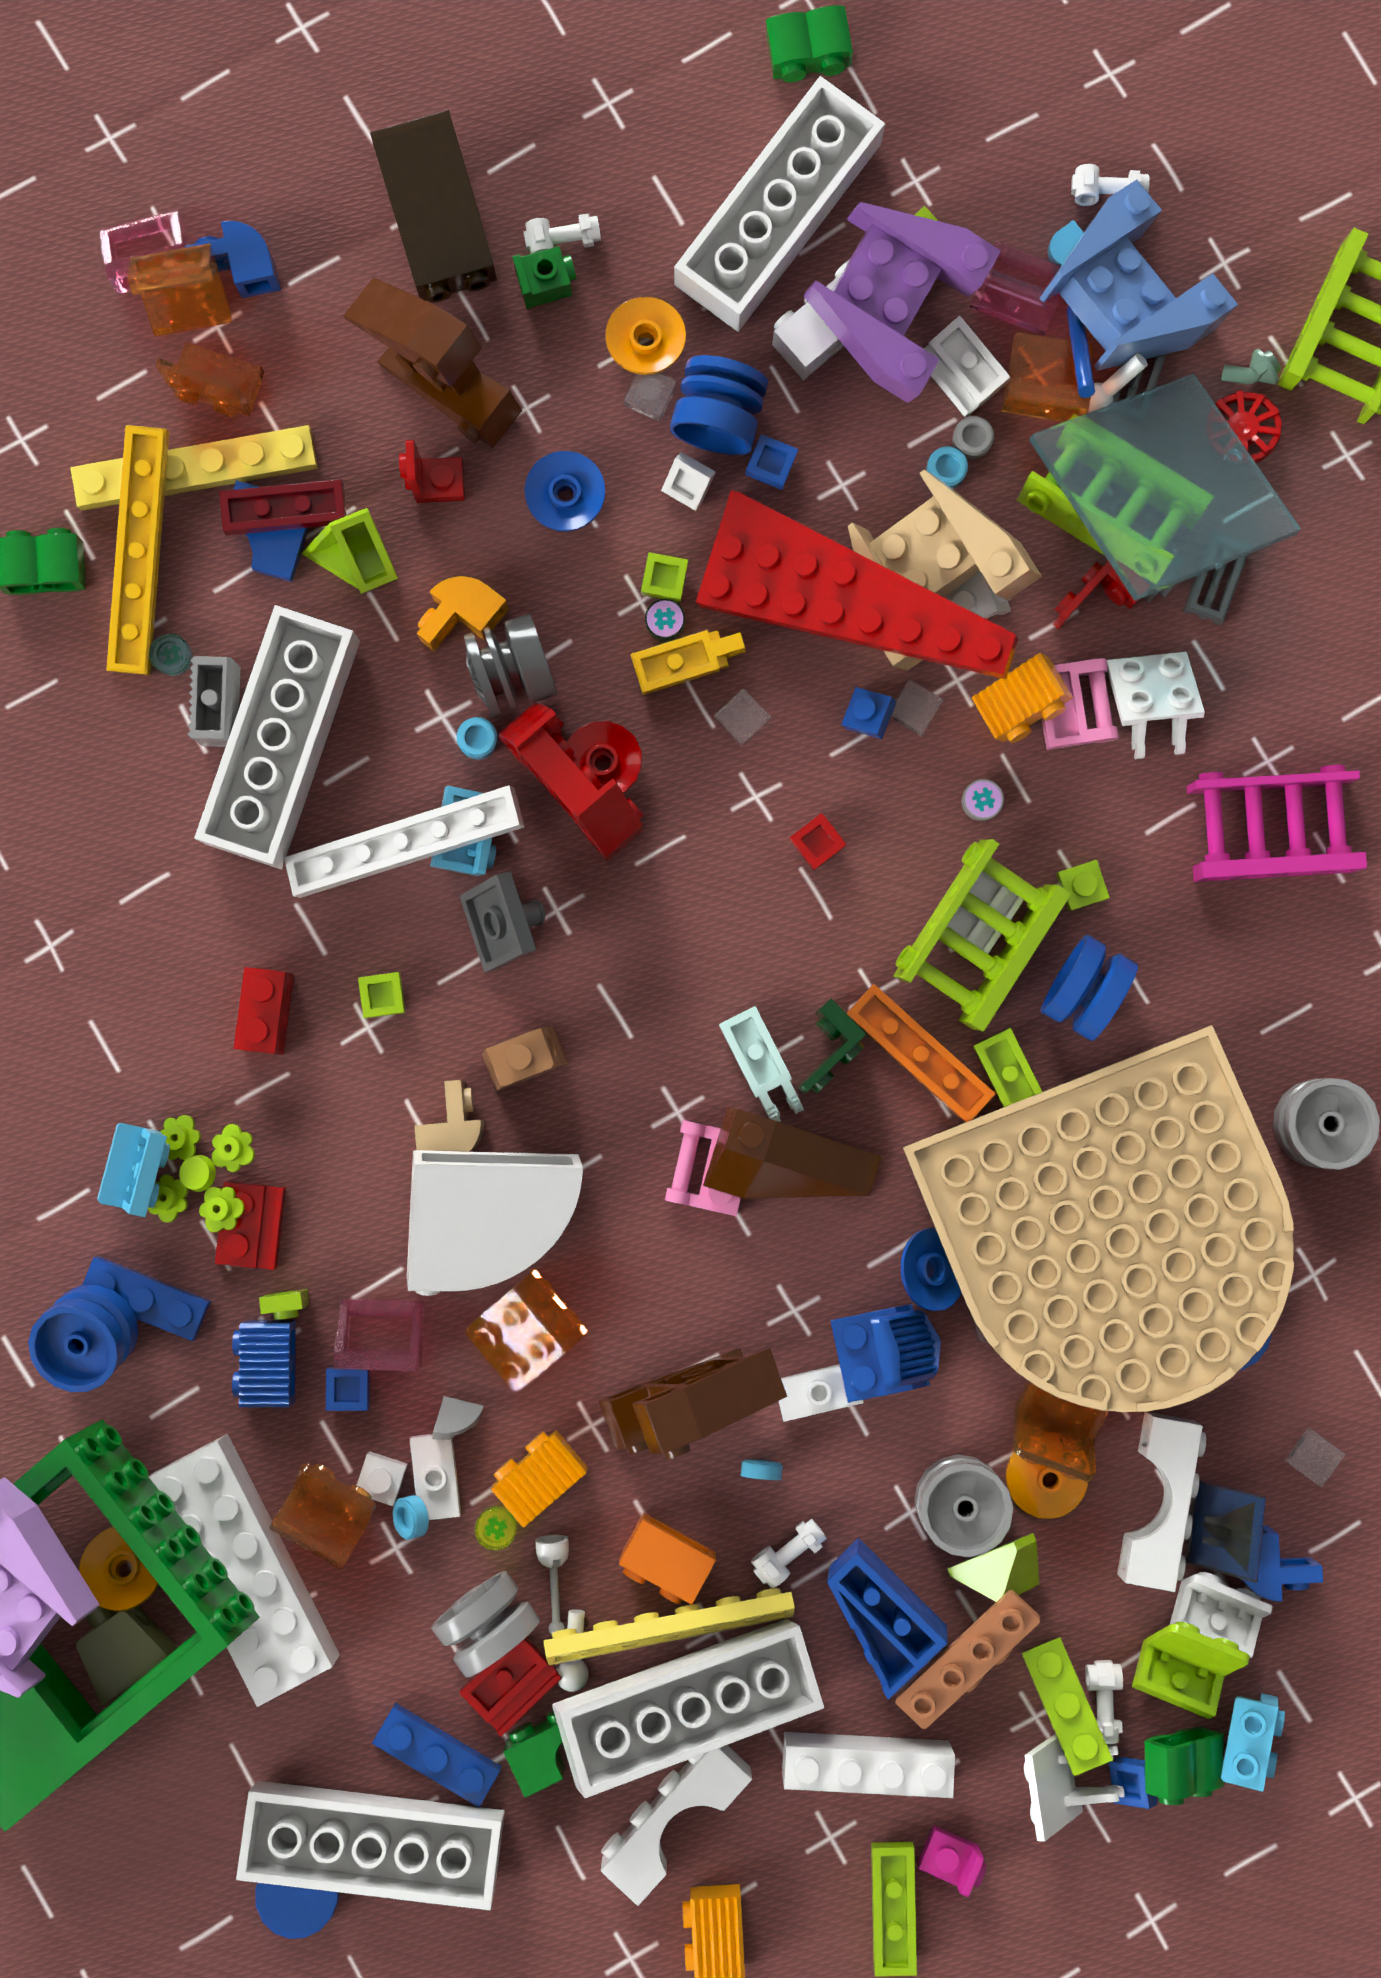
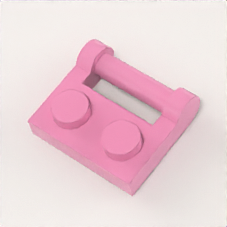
(1071, 725)
(707, 1198)

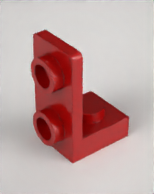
(432, 477)
(1096, 574)

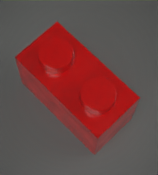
(263, 1011)

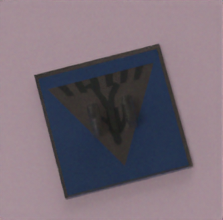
(1226, 1531)

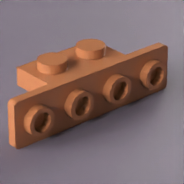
(968, 1659)

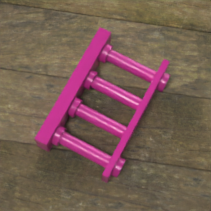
(1258, 861)

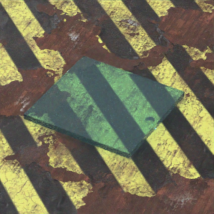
(1164, 486)

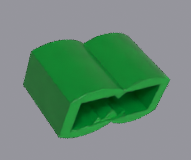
(809, 43)
(41, 562)
(1184, 1764)

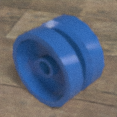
(1089, 988)
(83, 1338)

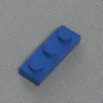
(151, 1298)
(437, 1755)

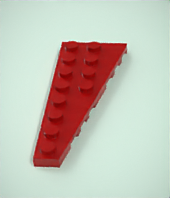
(806, 582)

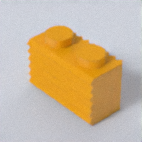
(1022, 699)
(539, 1477)
(716, 1932)

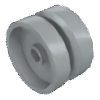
(1350, 1118)
(974, 1528)
(485, 1624)

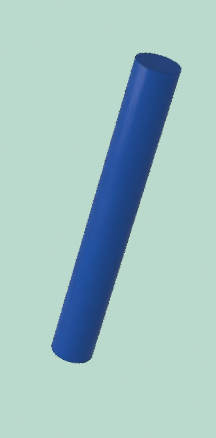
(1080, 355)

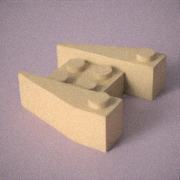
(945, 547)

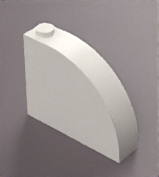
(485, 1215)

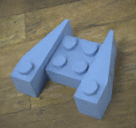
(1123, 296)

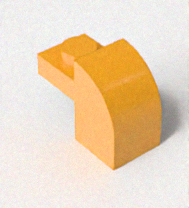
(463, 601)

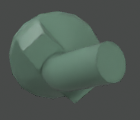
(1262, 369)

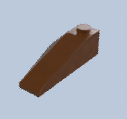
(780, 1161)

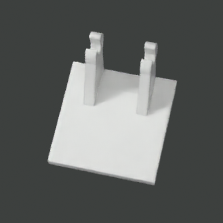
(1155, 690)
(1054, 1791)

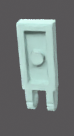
(759, 1060)

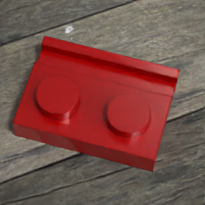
(258, 1230)
(510, 1686)

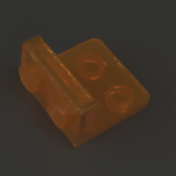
(526, 1331)
(1056, 1433)
(324, 1515)

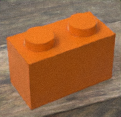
(666, 1559)

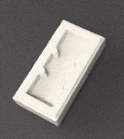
(814, 1393)
(435, 1476)

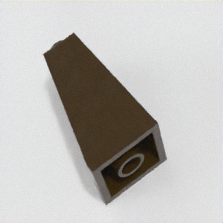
(434, 206)

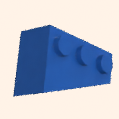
(886, 1615)

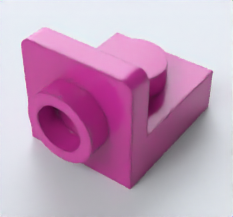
(953, 1860)

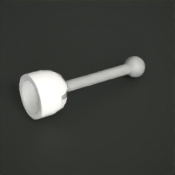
(552, 1553)

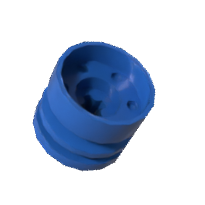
(719, 405)

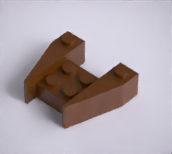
(435, 359)
(692, 1402)

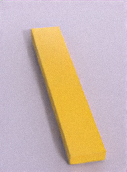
(137, 549)

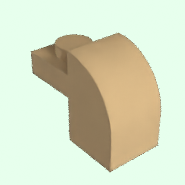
(459, 1132)

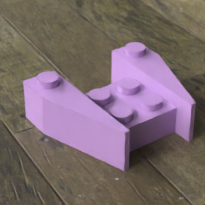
(35, 1588)

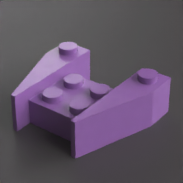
(888, 285)

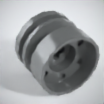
(509, 665)

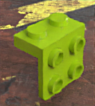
(1187, 1667)

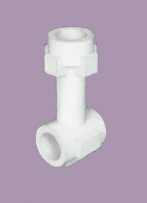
(1088, 185)
(542, 237)
(771, 1566)
(1103, 1679)

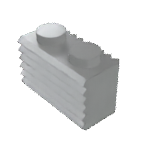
(213, 699)

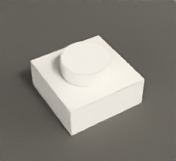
(688, 481)
(382, 1477)

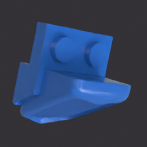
(886, 1351)

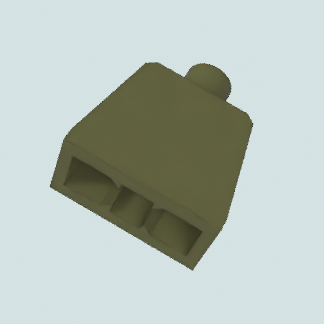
(121, 1649)

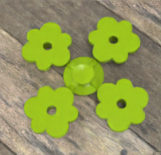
(199, 1173)

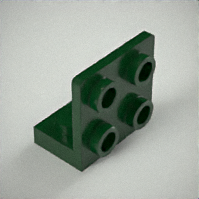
(834, 1025)

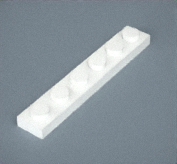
(404, 841)

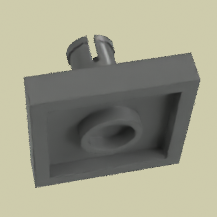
(500, 921)

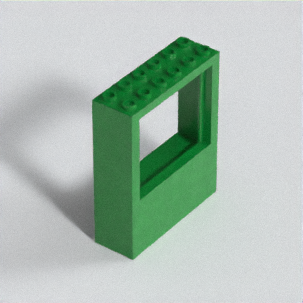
(51, 1726)

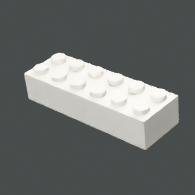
(779, 203)
(278, 737)
(225, 1509)
(687, 1707)
(371, 1845)

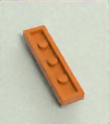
(920, 1054)

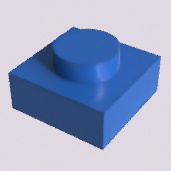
(771, 462)
(868, 713)
(347, 1389)
(1131, 1776)

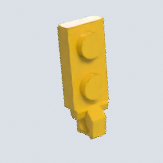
(684, 659)

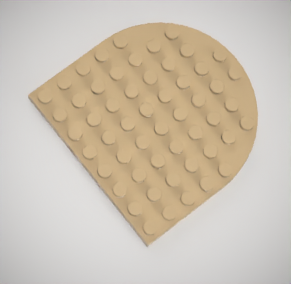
(1117, 1228)

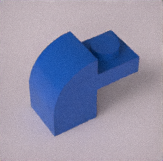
(247, 257)
(1275, 1571)

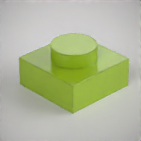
(664, 577)
(1084, 884)
(382, 995)
(284, 1304)

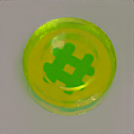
(495, 1528)

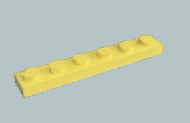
(205, 465)
(652, 1630)

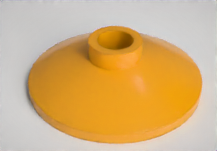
(645, 319)
(1034, 1498)
(101, 1573)

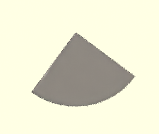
(456, 1418)

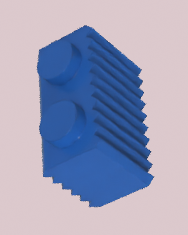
(265, 1363)

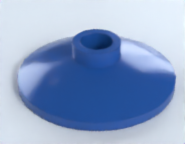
(560, 472)
(928, 1273)

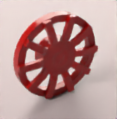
(1246, 424)

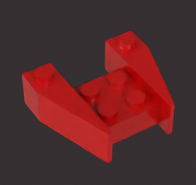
(600, 812)

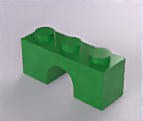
(535, 1755)

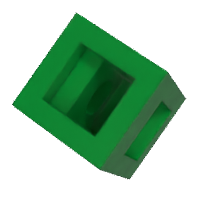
(540, 288)

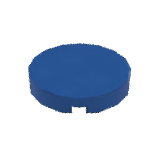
(294, 1910)

